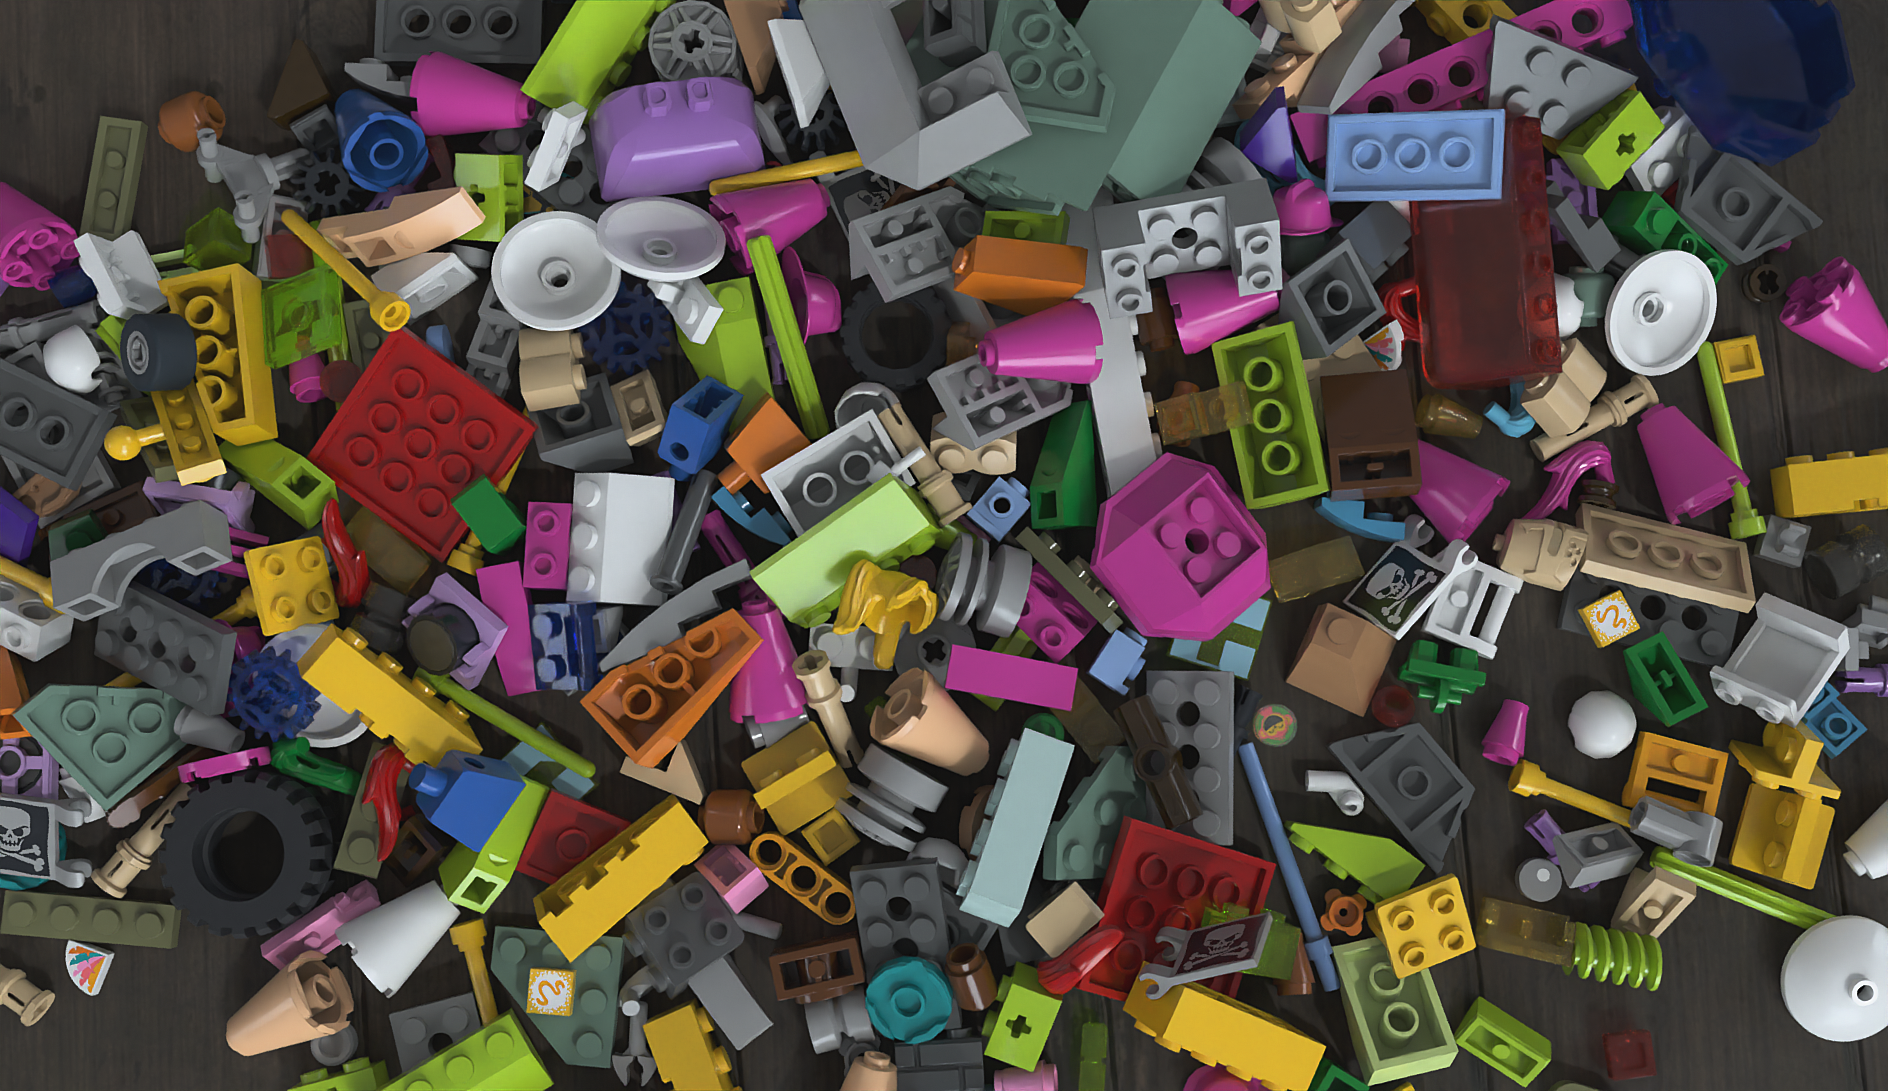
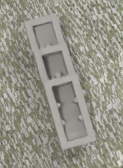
(1352, 56)
(494, 345)
(667, 621)
(726, 995)

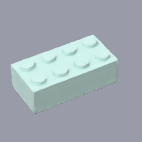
(1018, 824)

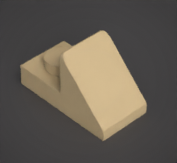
(640, 408)
(679, 779)
(1652, 901)
(1063, 919)

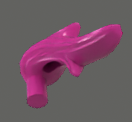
(1567, 470)

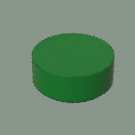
(1045, 724)

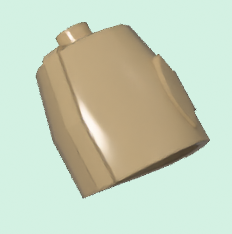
(1540, 551)

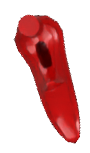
(1390, 296)
(350, 563)
(381, 789)
(1076, 961)

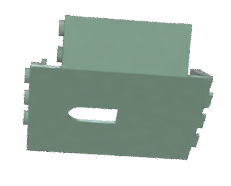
(1172, 83)

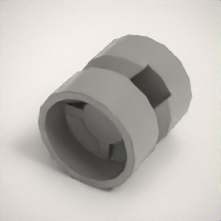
(839, 1020)

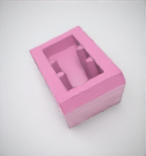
(732, 876)

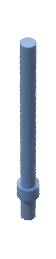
(1316, 945)

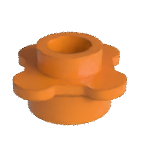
(1352, 920)

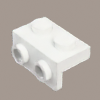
(1662, 162)
(122, 274)

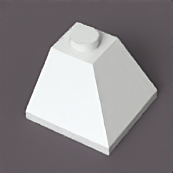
(799, 66)
(425, 280)

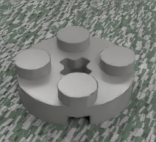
(911, 655)

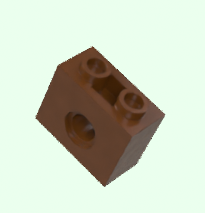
(818, 968)

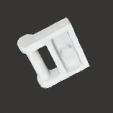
(1458, 605)

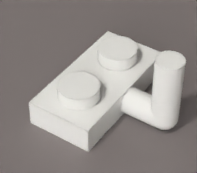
(561, 134)
(847, 651)

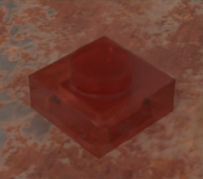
(287, 256)
(1629, 1054)

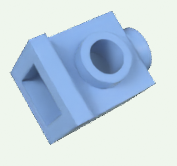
(994, 523)
(1118, 660)

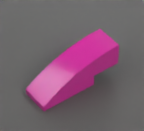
(507, 598)
(1010, 677)

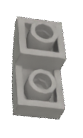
(381, 81)

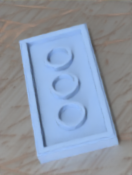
(1415, 156)

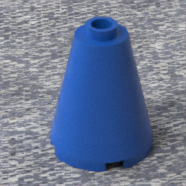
(378, 142)

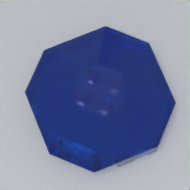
(1748, 71)

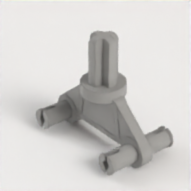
(248, 177)

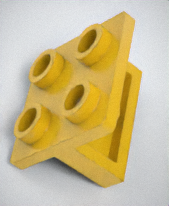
(291, 585)
(1787, 760)
(797, 778)
(1781, 835)
(1423, 925)

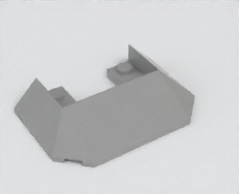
(894, 121)
(915, 248)

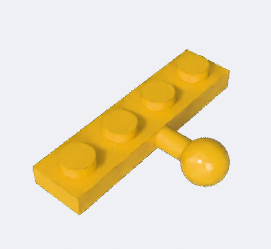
(185, 430)

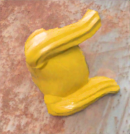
(884, 604)

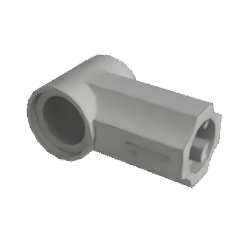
(1689, 834)

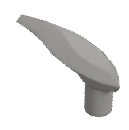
(770, 131)
(633, 990)

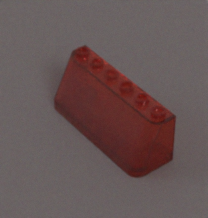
(1489, 277)

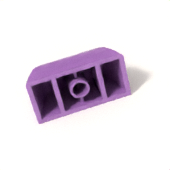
(674, 137)

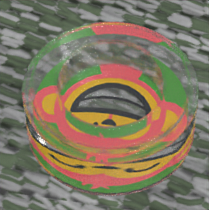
(1275, 725)

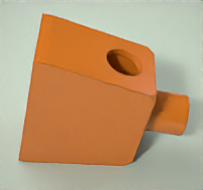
(759, 444)

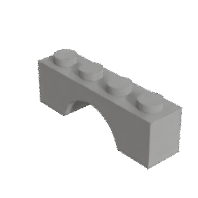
(97, 576)

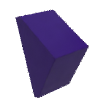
(1269, 137)

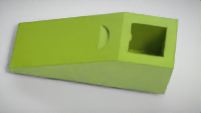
(282, 478)
(1371, 860)
(480, 877)

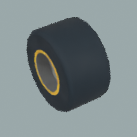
(158, 352)

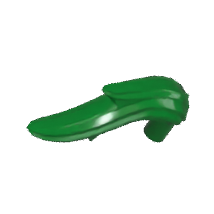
(295, 760)

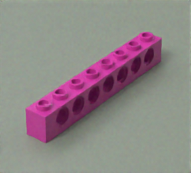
(1609, 24)

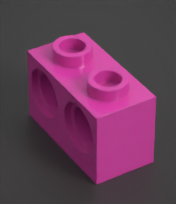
(547, 546)
(1053, 616)

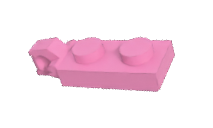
(318, 927)

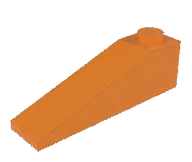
(665, 693)

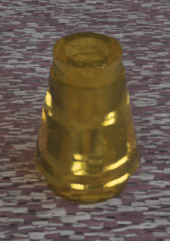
(1445, 417)

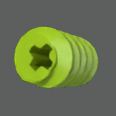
(1616, 953)

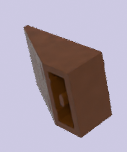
(1370, 435)

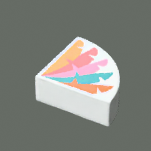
(1386, 346)
(87, 965)

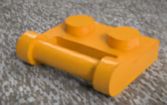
(1676, 764)

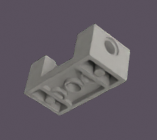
(1230, 226)

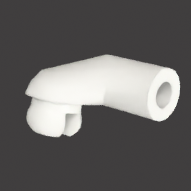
(1339, 786)

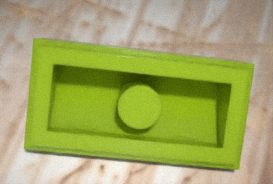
(1503, 1042)

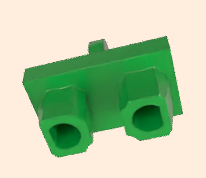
(1439, 681)

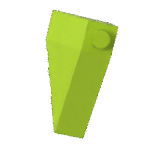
(735, 346)

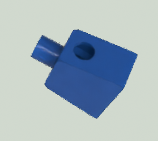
(698, 427)
(466, 795)

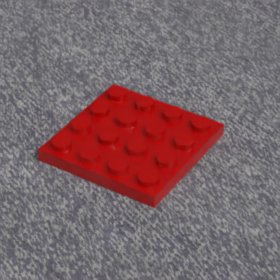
(417, 438)
(1162, 882)

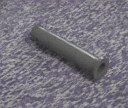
(685, 533)

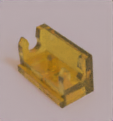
(1525, 931)

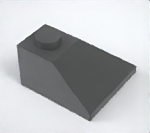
(1329, 301)
(584, 434)

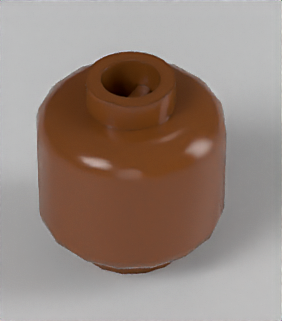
(186, 115)
(731, 817)

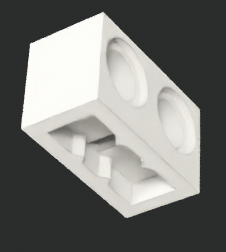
(28, 624)

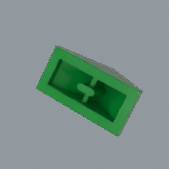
(491, 516)
(1662, 680)

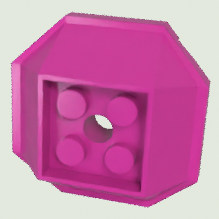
(1152, 572)

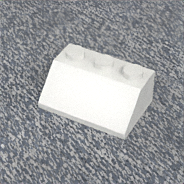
(831, 471)
(618, 537)

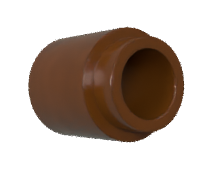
(1158, 327)
(970, 977)

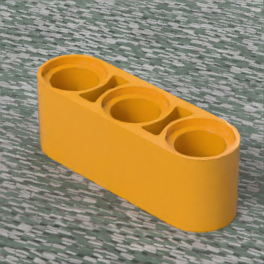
(782, 874)

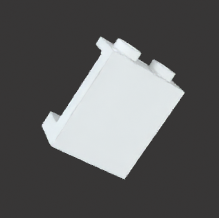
(1782, 661)

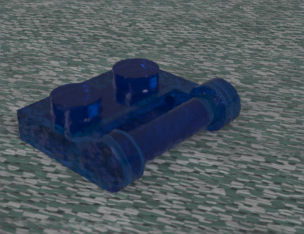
(556, 645)

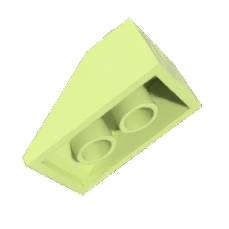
(1391, 1021)

